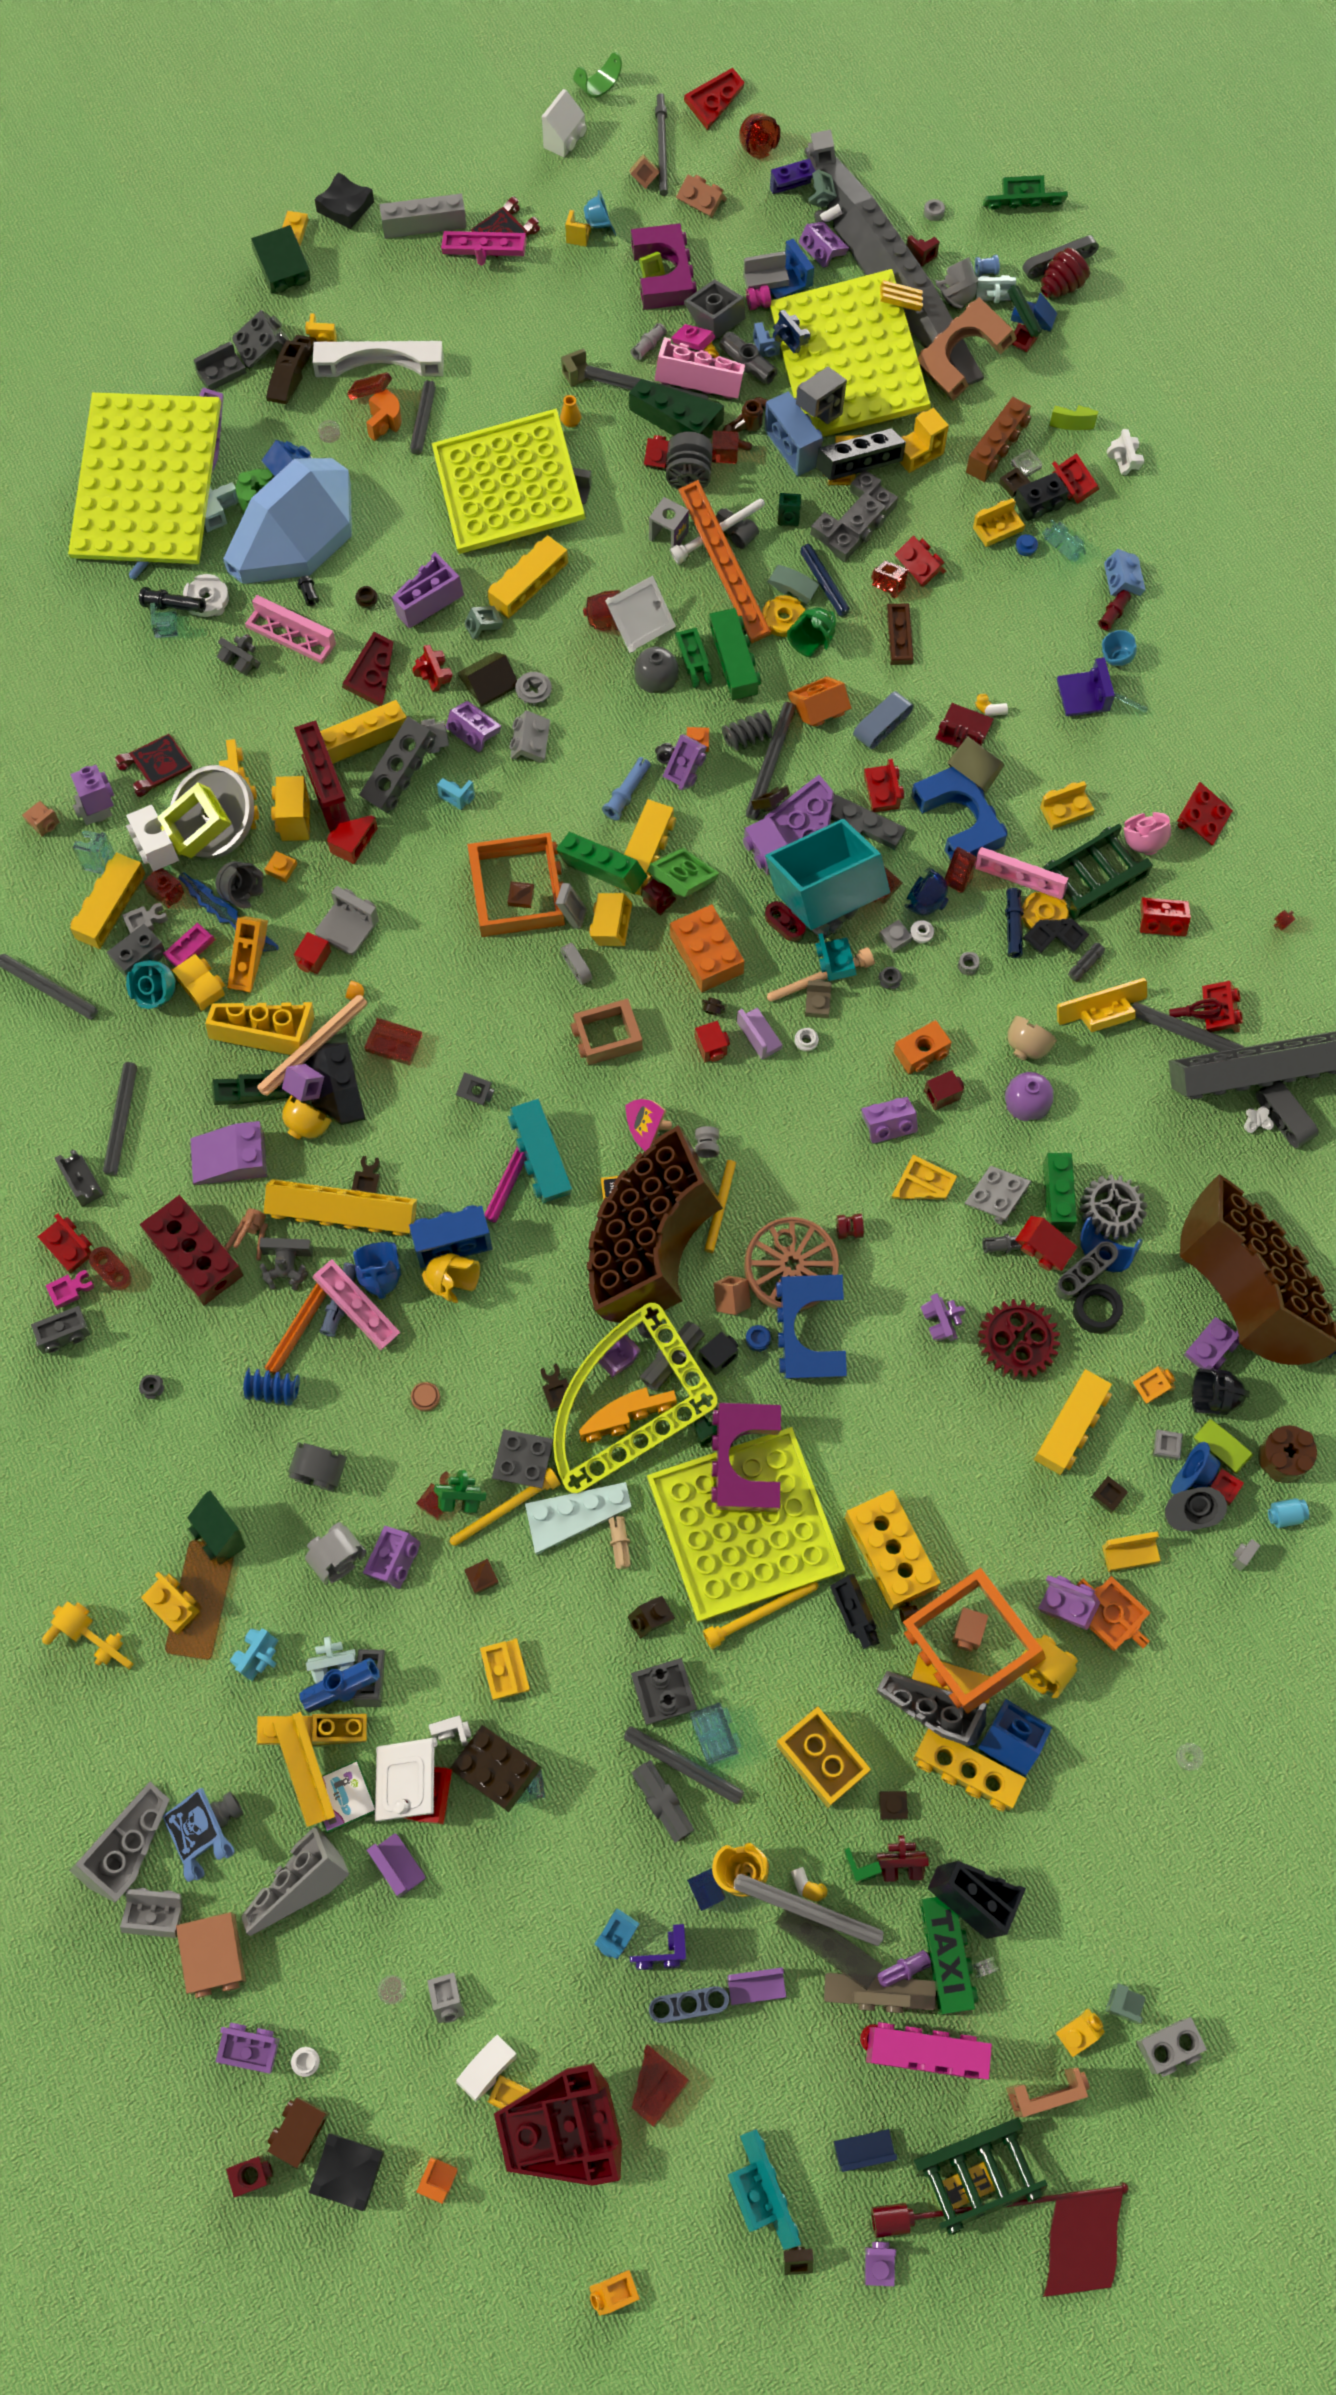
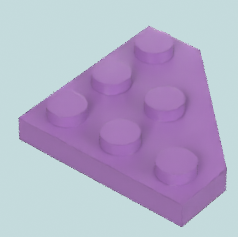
(804, 811)

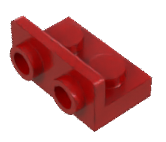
(883, 787)
(1164, 916)
(1228, 997)
(66, 1244)

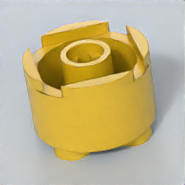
(1053, 1672)

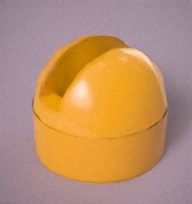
(353, 990)

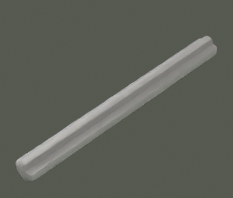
(808, 1909)

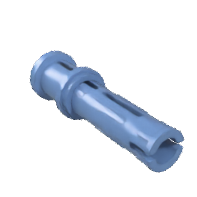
(622, 796)

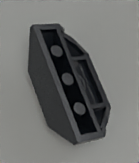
(339, 1090)

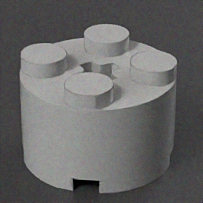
(334, 1553)

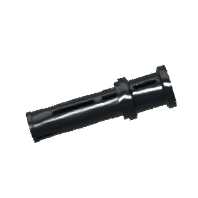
(165, 600)

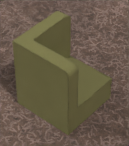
(574, 367)

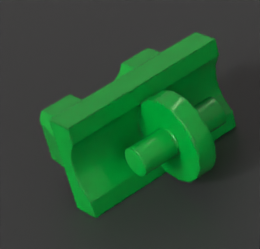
(459, 1489)

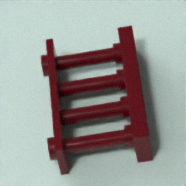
(322, 774)

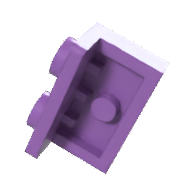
(685, 762)
(890, 1119)
(247, 2049)

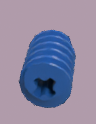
(271, 1388)

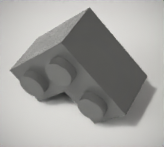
(823, 395)

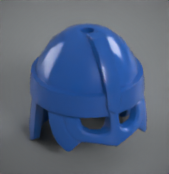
(377, 1267)

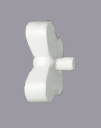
(1258, 1118)

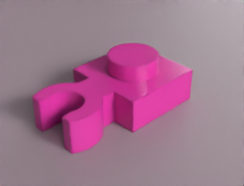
(66, 1290)

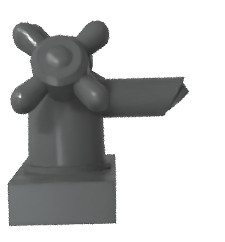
(285, 1258)

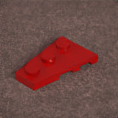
(714, 96)

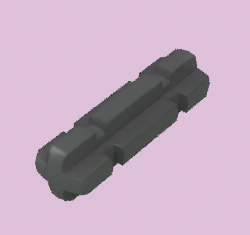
(1086, 962)

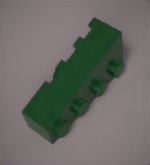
(674, 409)

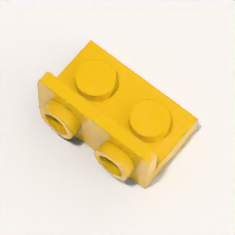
(1066, 805)
(170, 1603)

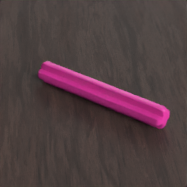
(505, 1186)

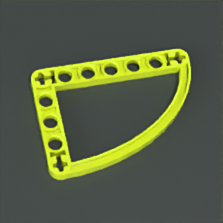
(648, 1429)

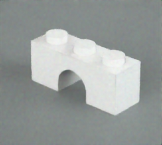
(149, 839)

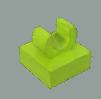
(652, 265)

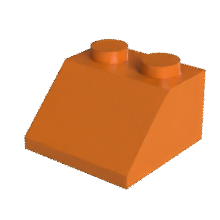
(820, 700)

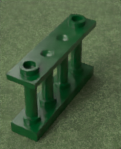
(1099, 892)
(982, 2145)

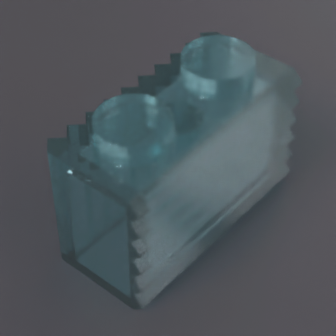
(715, 1735)

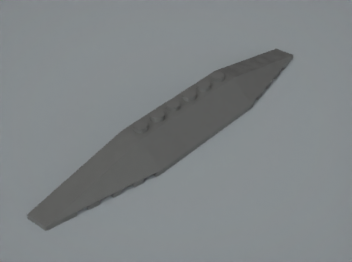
(879, 248)

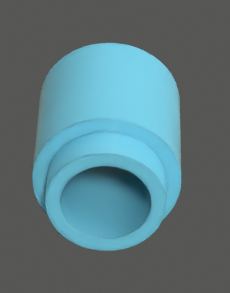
(1288, 1512)

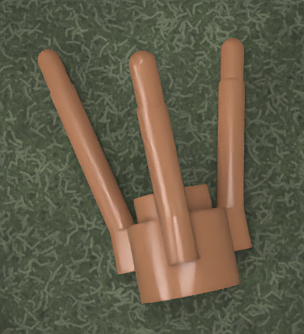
(251, 1223)

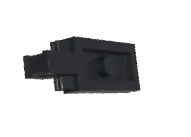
(855, 1611)

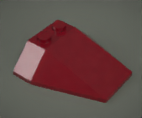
(563, 2129)

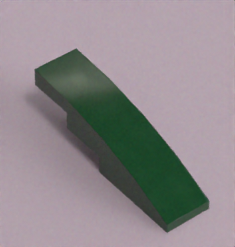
(244, 1090)

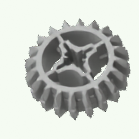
(1131, 1203)

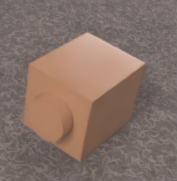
(969, 1629)

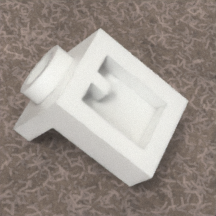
(445, 1729)

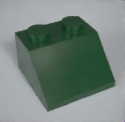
(215, 1529)

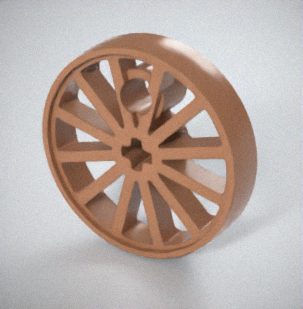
(785, 1254)

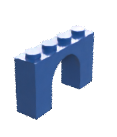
(954, 787)
(797, 1359)

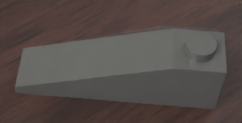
(934, 1708)

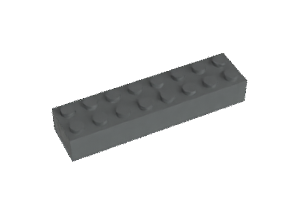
(1254, 1065)

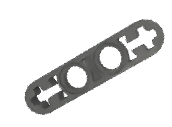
(1039, 264)

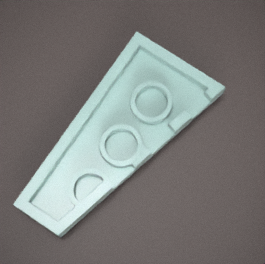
(572, 1514)

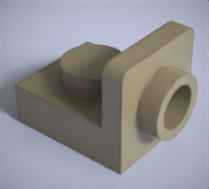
(818, 999)

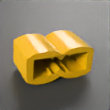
(199, 982)

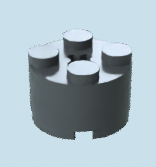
(316, 1465)

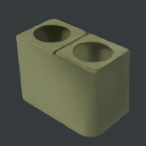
(976, 764)

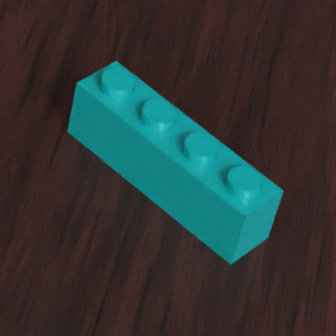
(540, 1151)

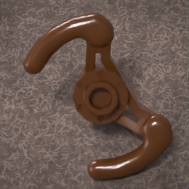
(750, 419)

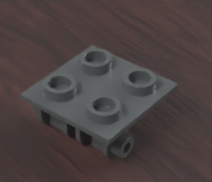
(522, 1458)

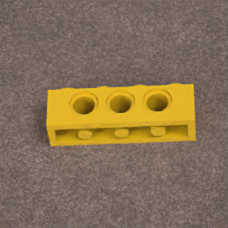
(1009, 1782)

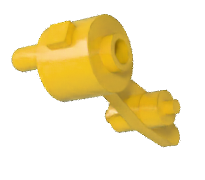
(74, 1623)

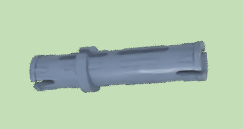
(333, 1311)

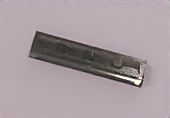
(831, 1948)

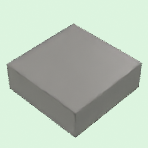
(1167, 1444)

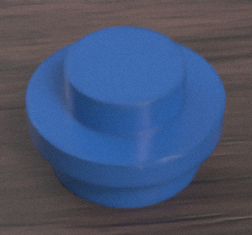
(1026, 545)

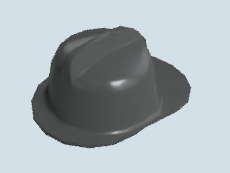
(1195, 1509)

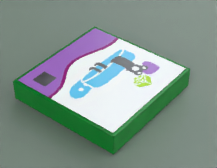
(348, 1796)

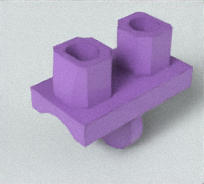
(945, 1328)

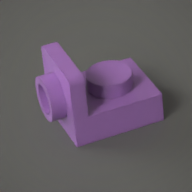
(880, 2264)

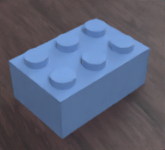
(792, 433)

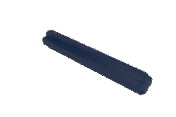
(824, 580)

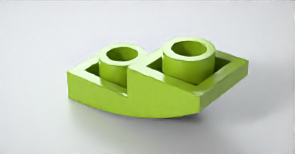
(1081, 419)
(1224, 1446)

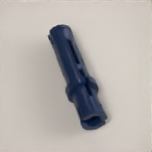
(1014, 922)

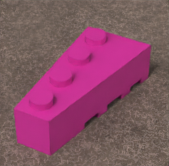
(928, 2052)

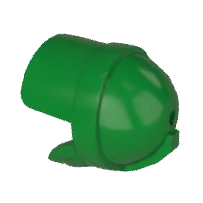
(812, 630)

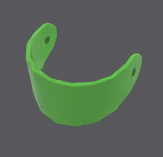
(602, 80)

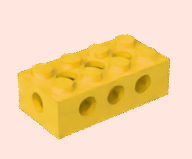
(901, 1535)

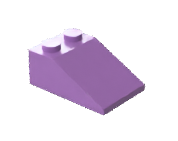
(229, 1154)

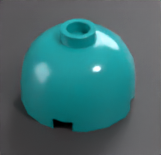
(150, 984)

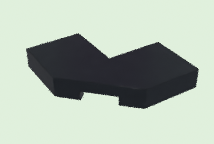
(1065, 930)

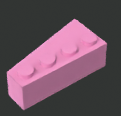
(698, 370)

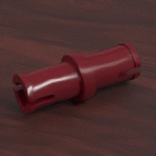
(1114, 610)

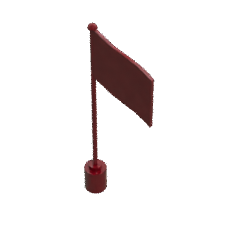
(1079, 2238)

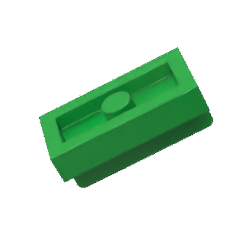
(864, 1873)

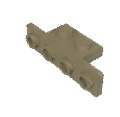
(903, 1994)

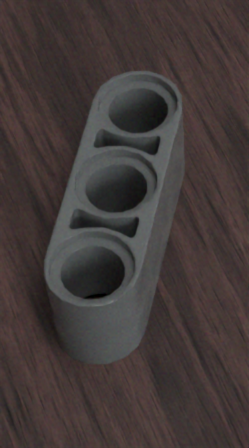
(1287, 1114)
(1092, 1261)

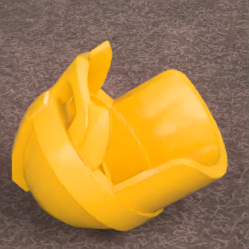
(449, 1272)
(739, 1860)

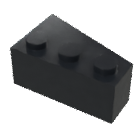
(977, 1898)

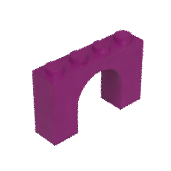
(670, 288)
(732, 1490)

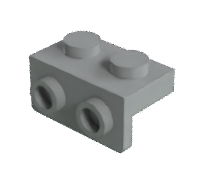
(530, 736)
(152, 1913)

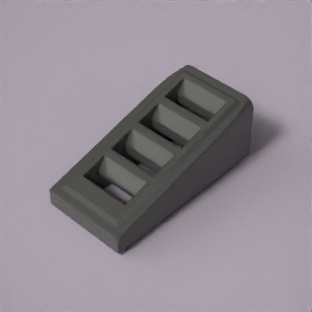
(375, 1691)

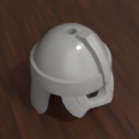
(961, 283)

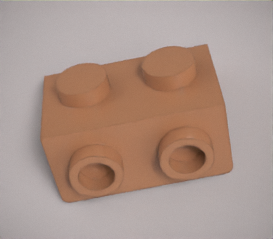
(700, 195)

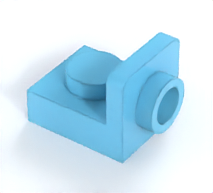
(454, 794)

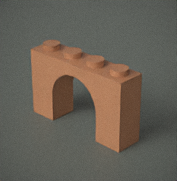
(974, 321)

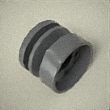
(689, 459)

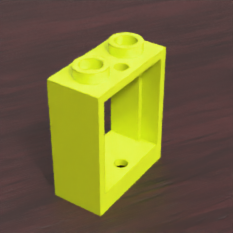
(203, 836)

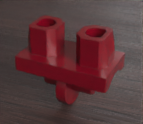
(900, 1858)

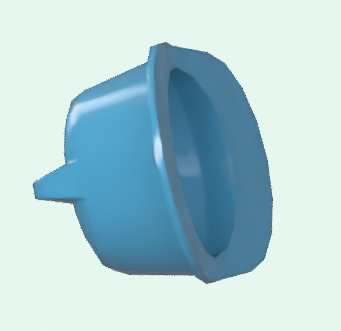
(596, 213)

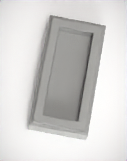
(571, 905)

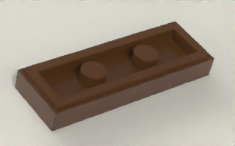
(900, 634)

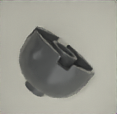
(656, 670)

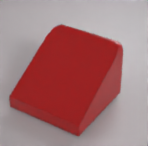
(1024, 340)

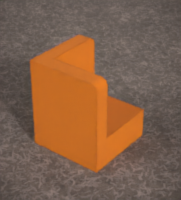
(437, 2180)

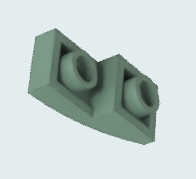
(790, 580)

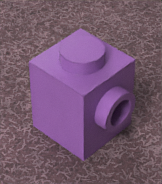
(303, 1082)

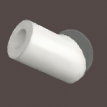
(827, 216)

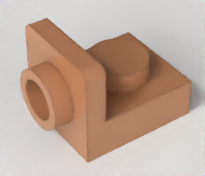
(41, 818)

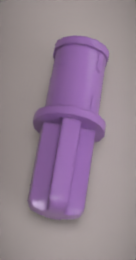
(904, 1969)

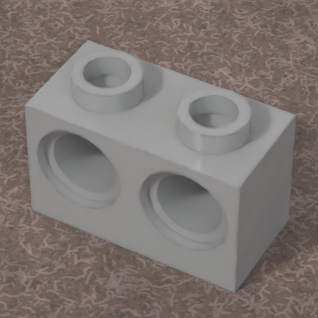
(1169, 2040)

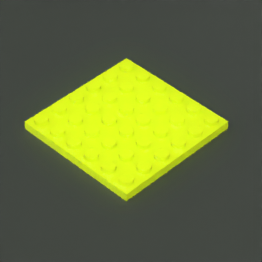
(508, 481)
(745, 1555)

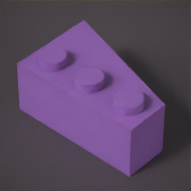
(427, 592)

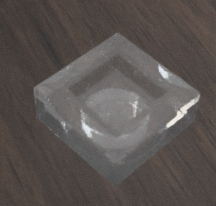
(1027, 463)

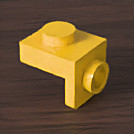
(320, 331)
(1081, 2032)

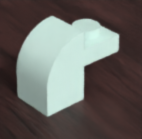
(217, 501)

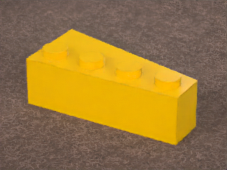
(261, 1026)

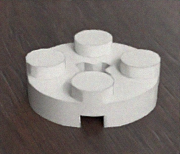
(217, 590)

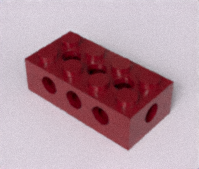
(189, 1265)

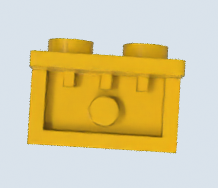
(998, 523)

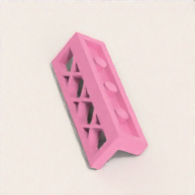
(291, 622)

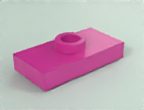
(695, 337)
(191, 943)

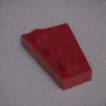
(371, 670)

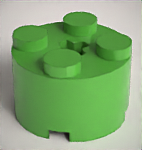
(251, 483)

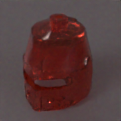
(598, 611)

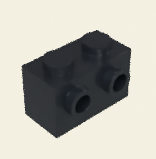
(1041, 496)

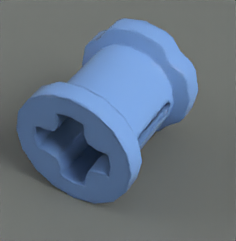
(987, 265)

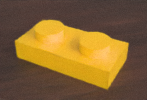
(298, 223)

